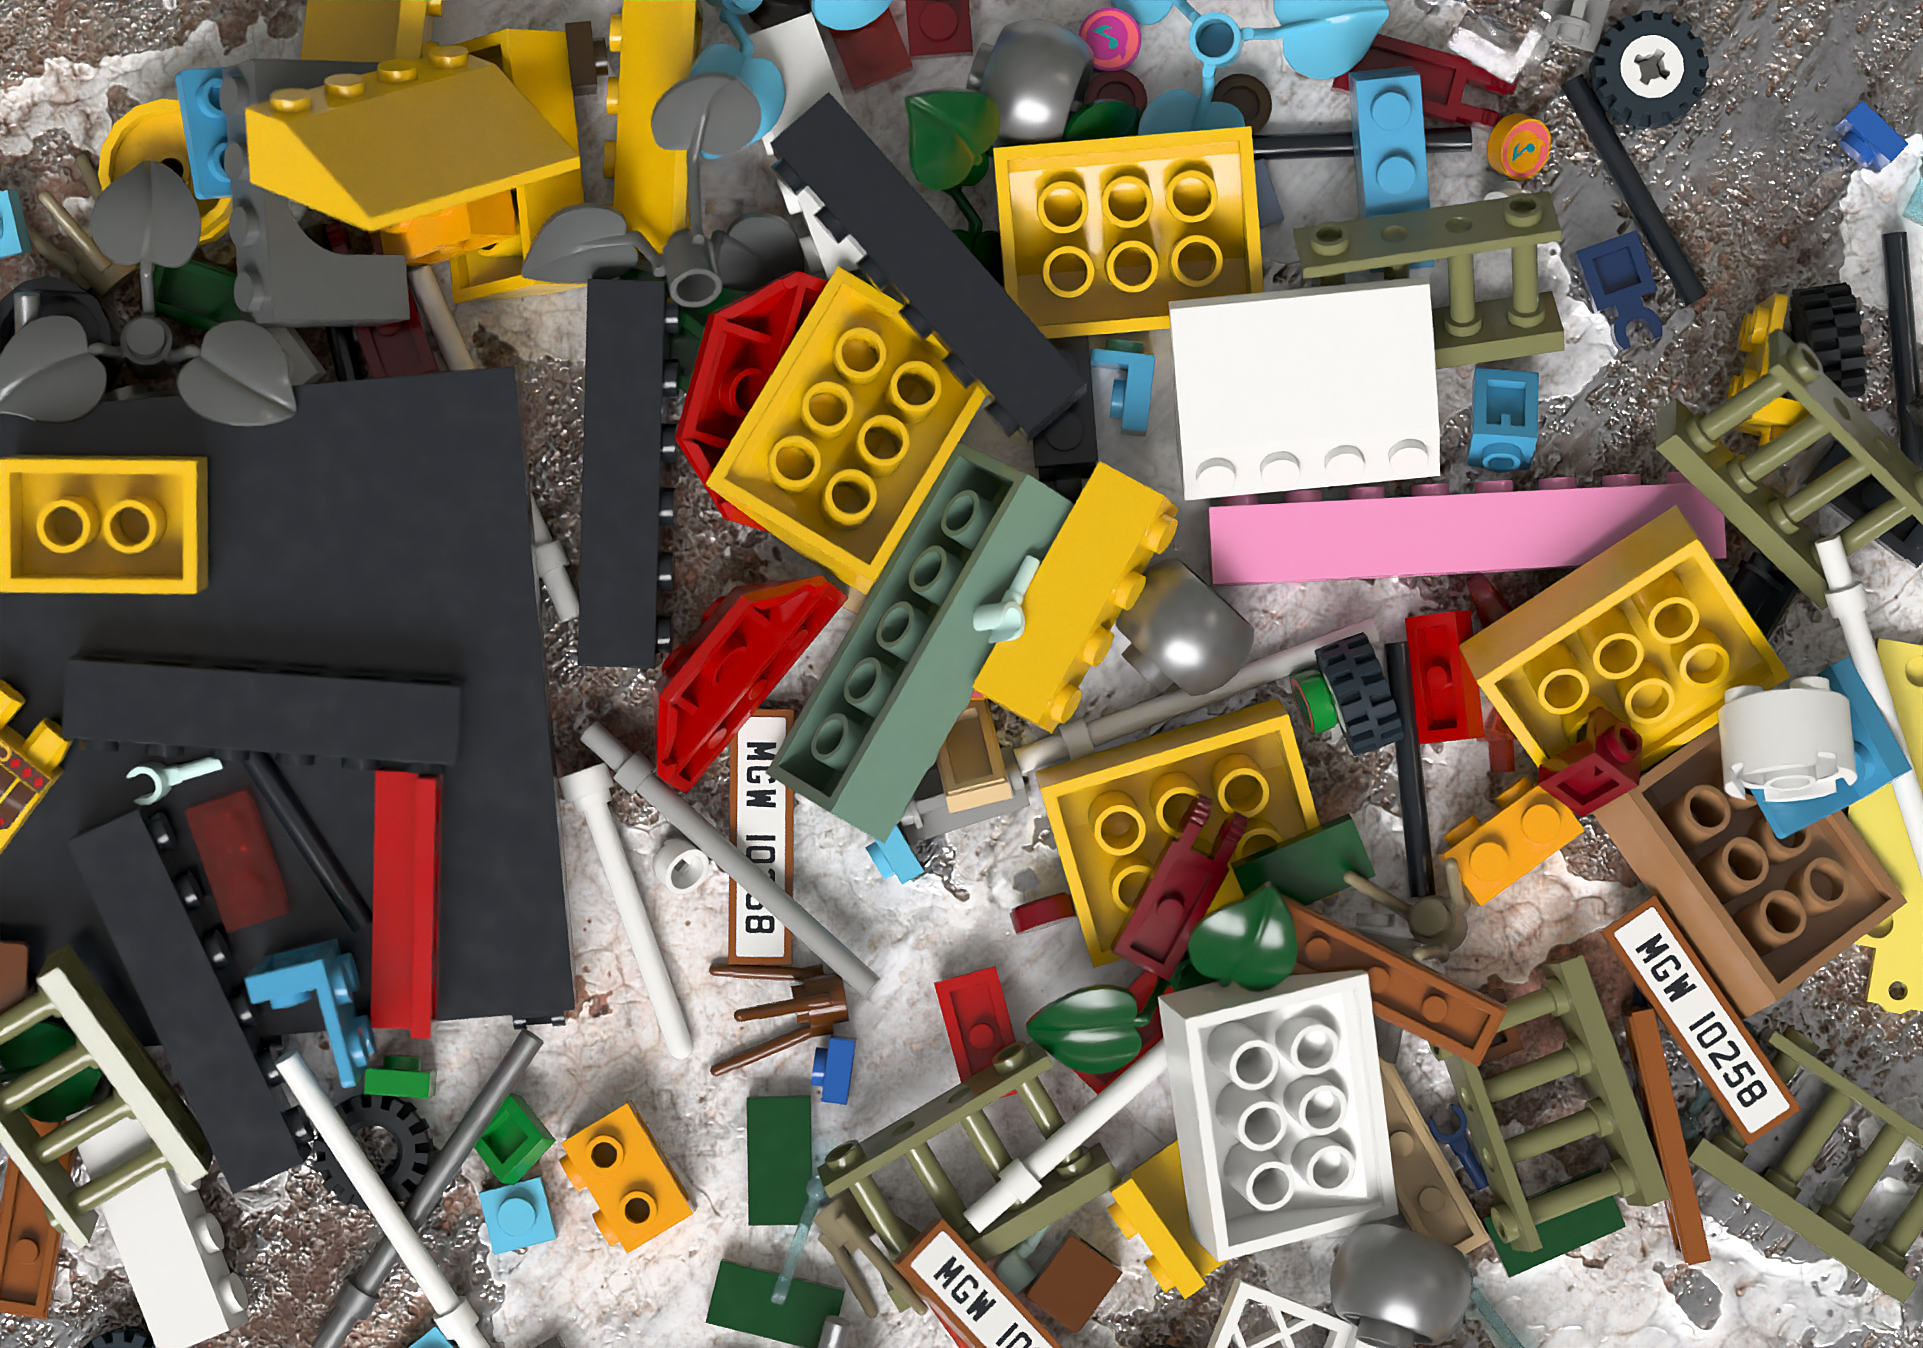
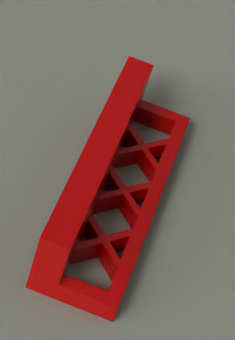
(406, 901)

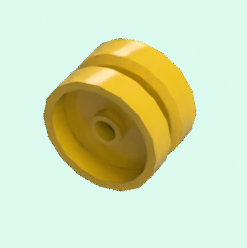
(158, 134)

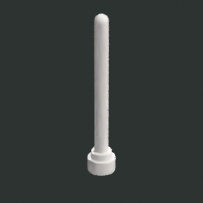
(590, 794)

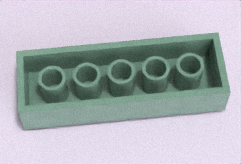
(914, 643)

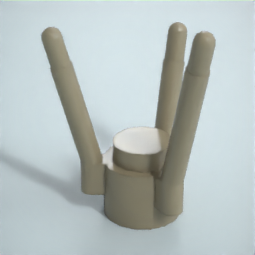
(94, 268)
(1433, 919)
(847, 1225)

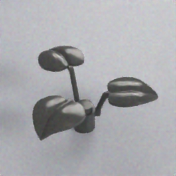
(591, 239)
(232, 380)

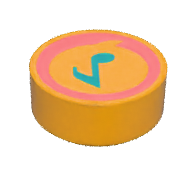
(1519, 146)

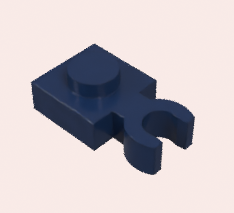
(1617, 278)

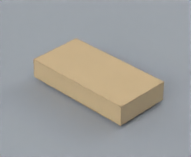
(972, 761)

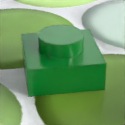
(401, 1078)
(513, 1140)

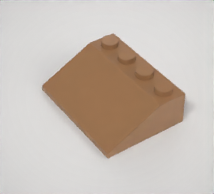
(1746, 902)

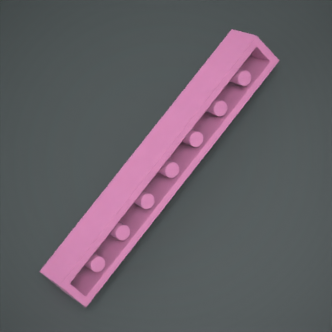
(1442, 531)

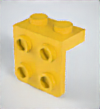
(369, 29)
(1753, 339)
(1155, 1206)

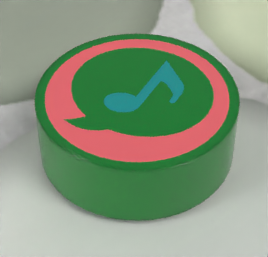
(1313, 701)

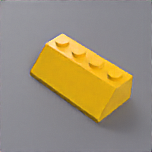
(656, 51)
(541, 70)
(1078, 596)

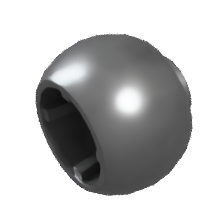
(1035, 78)
(1184, 631)
(1399, 1286)

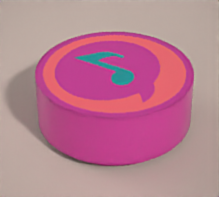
(1113, 39)

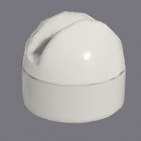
(692, 872)

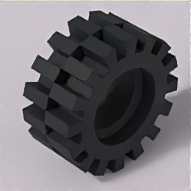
(1830, 327)
(411, 1139)

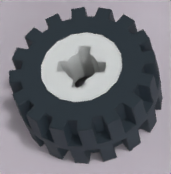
(1636, 90)
(1359, 694)

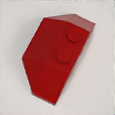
(732, 368)
(732, 668)

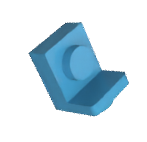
(1129, 397)
(1503, 419)

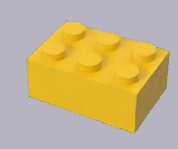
(103, 524)

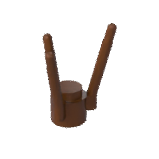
(816, 1001)

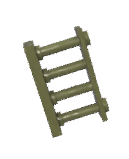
(1465, 329)
(1735, 481)
(138, 1090)
(1608, 1113)
(1064, 1189)
(1778, 1189)

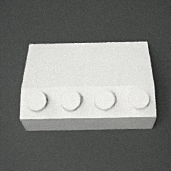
(1305, 388)
(1278, 1110)

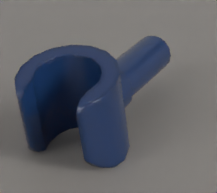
(1461, 1148)

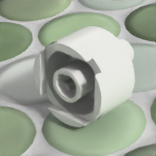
(1786, 740)

